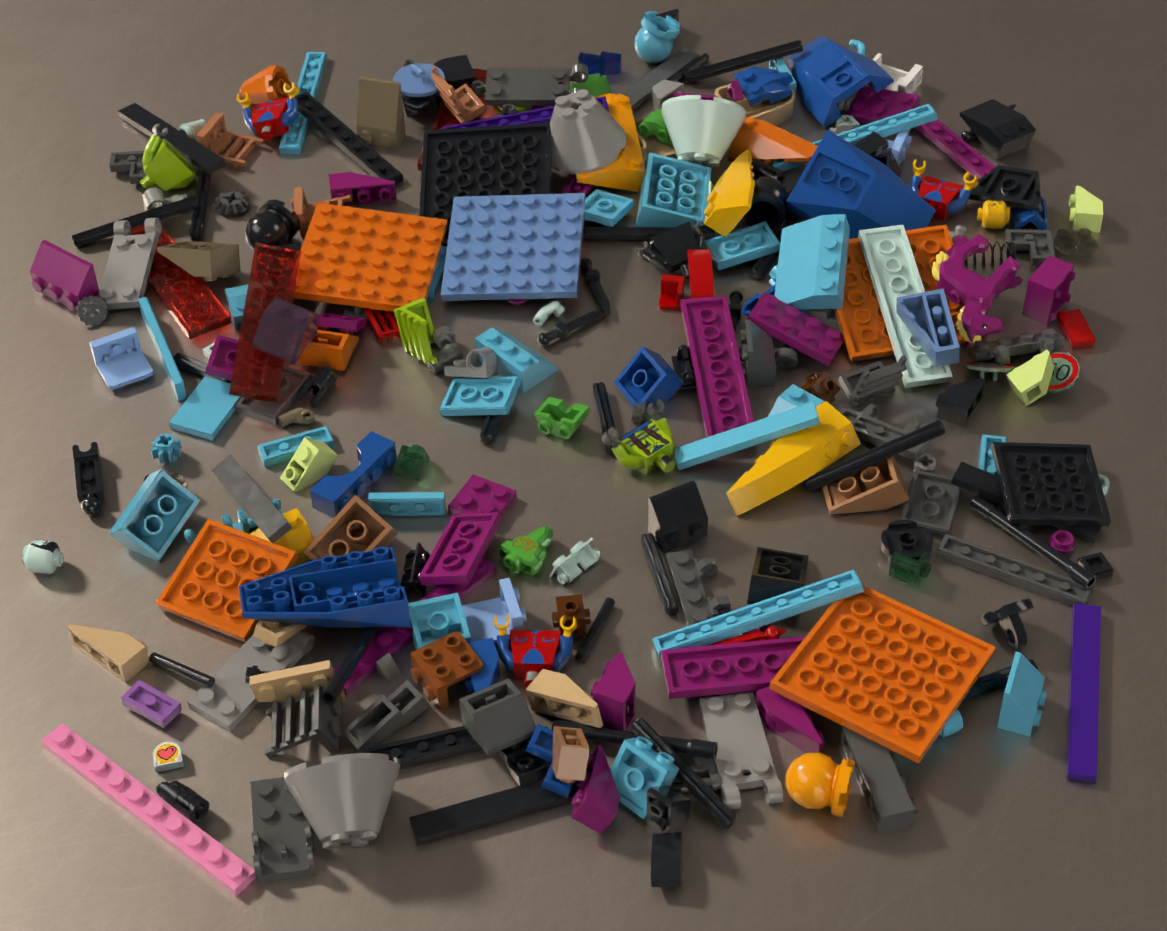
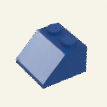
(648, 379)

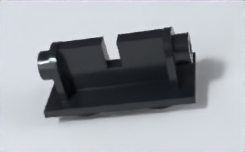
(683, 367)
(413, 567)

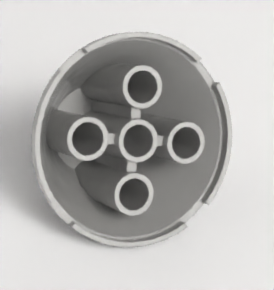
(584, 134)
(344, 796)

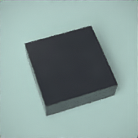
(1097, 565)

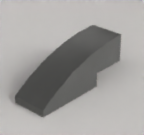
(386, 716)

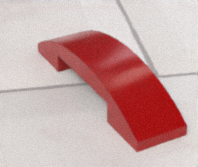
(700, 273)

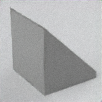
(387, 668)

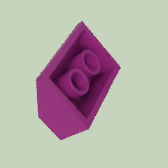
(62, 275)

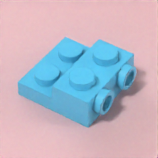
(437, 618)
(638, 769)

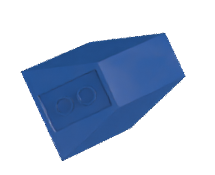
(857, 185)
(332, 592)

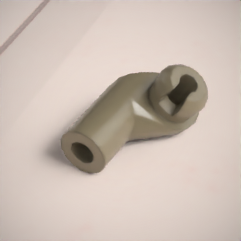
(298, 415)

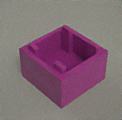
(1048, 290)

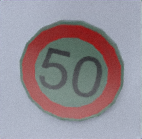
(989, 367)
(1065, 372)

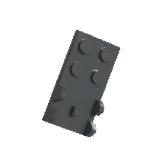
(280, 833)

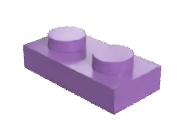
(151, 703)

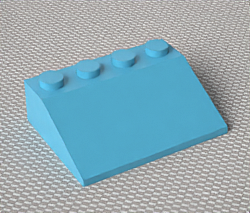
(672, 192)
(813, 263)

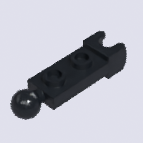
(88, 478)

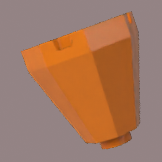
(266, 85)

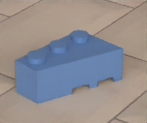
(931, 325)

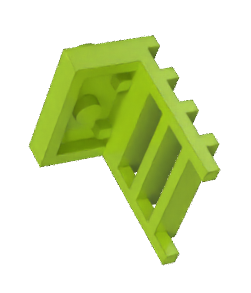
(416, 329)

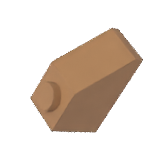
(569, 754)

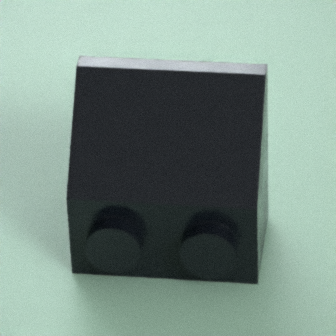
(677, 516)

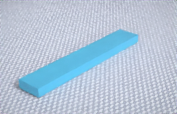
(162, 349)
(746, 436)

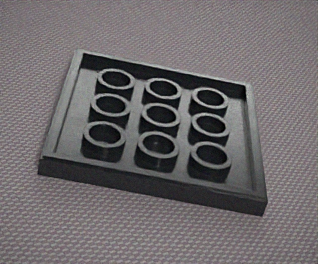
(1050, 484)

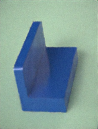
(1022, 217)

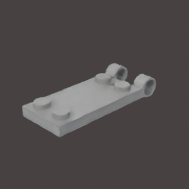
(129, 264)
(230, 696)
(742, 747)

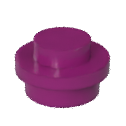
(1062, 541)

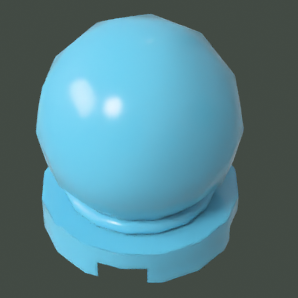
(655, 38)

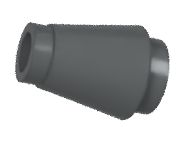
(446, 357)

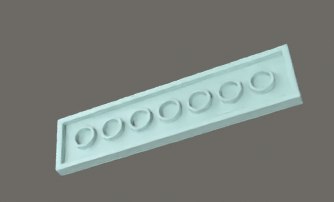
(893, 276)

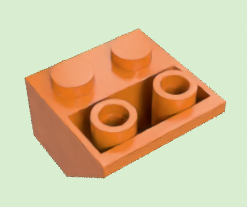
(329, 350)

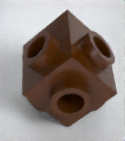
(822, 386)
(571, 607)

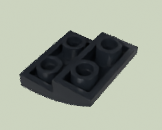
(524, 765)

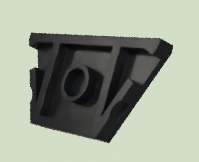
(1012, 185)

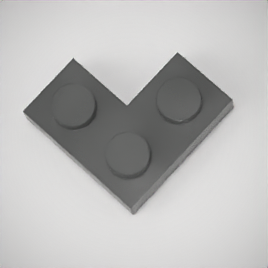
(130, 162)
(1037, 242)

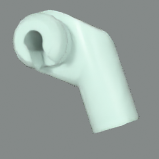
(545, 311)

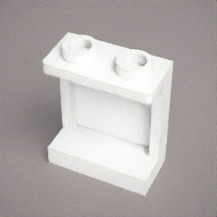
(903, 80)

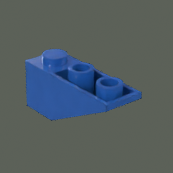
(490, 673)

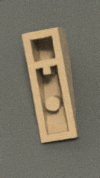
(111, 649)
(561, 697)

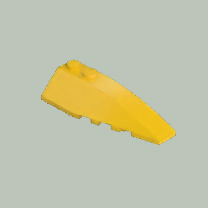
(731, 196)
(794, 459)

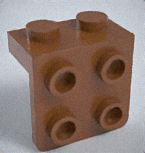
(443, 665)

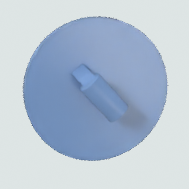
(417, 79)

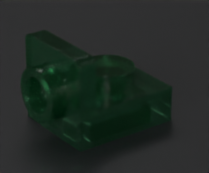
(410, 461)
(909, 569)

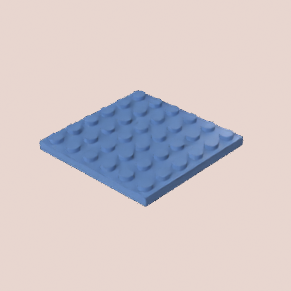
(514, 247)

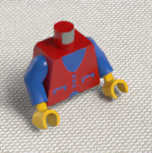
(271, 117)
(942, 195)
(533, 650)

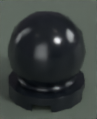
(767, 203)
(272, 225)

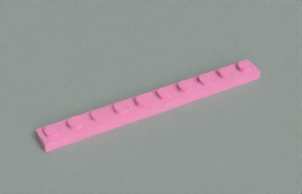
(150, 809)

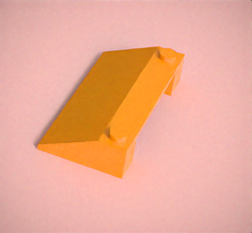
(629, 168)

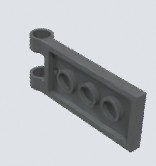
(531, 85)

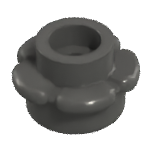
(639, 413)

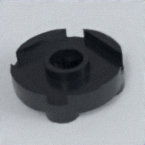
(904, 529)

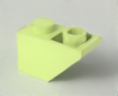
(1085, 210)
(1032, 378)
(308, 464)

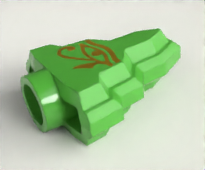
(526, 552)

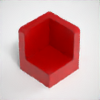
(671, 292)

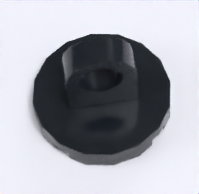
(1010, 621)

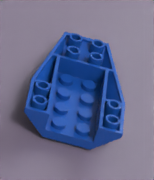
(830, 74)

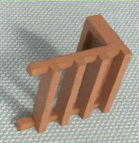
(461, 102)
(218, 139)
(306, 210)

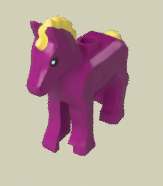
(971, 289)

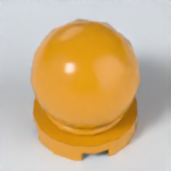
(818, 782)

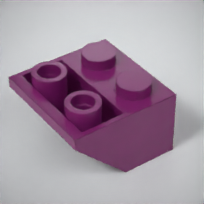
(616, 694)

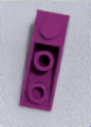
(361, 188)
(789, 721)
(597, 796)

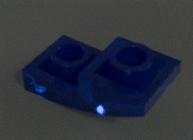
(605, 64)

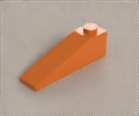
(769, 143)

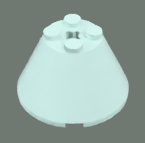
(701, 127)

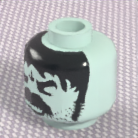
(42, 556)

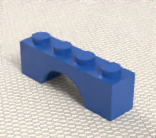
(334, 492)

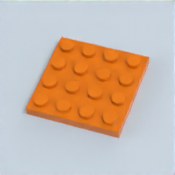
(210, 573)

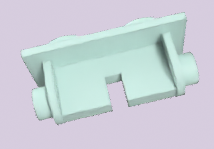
(567, 567)

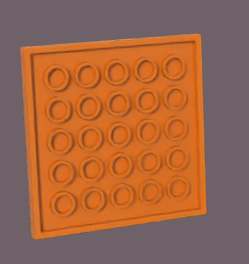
(368, 257)
(861, 315)
(884, 671)

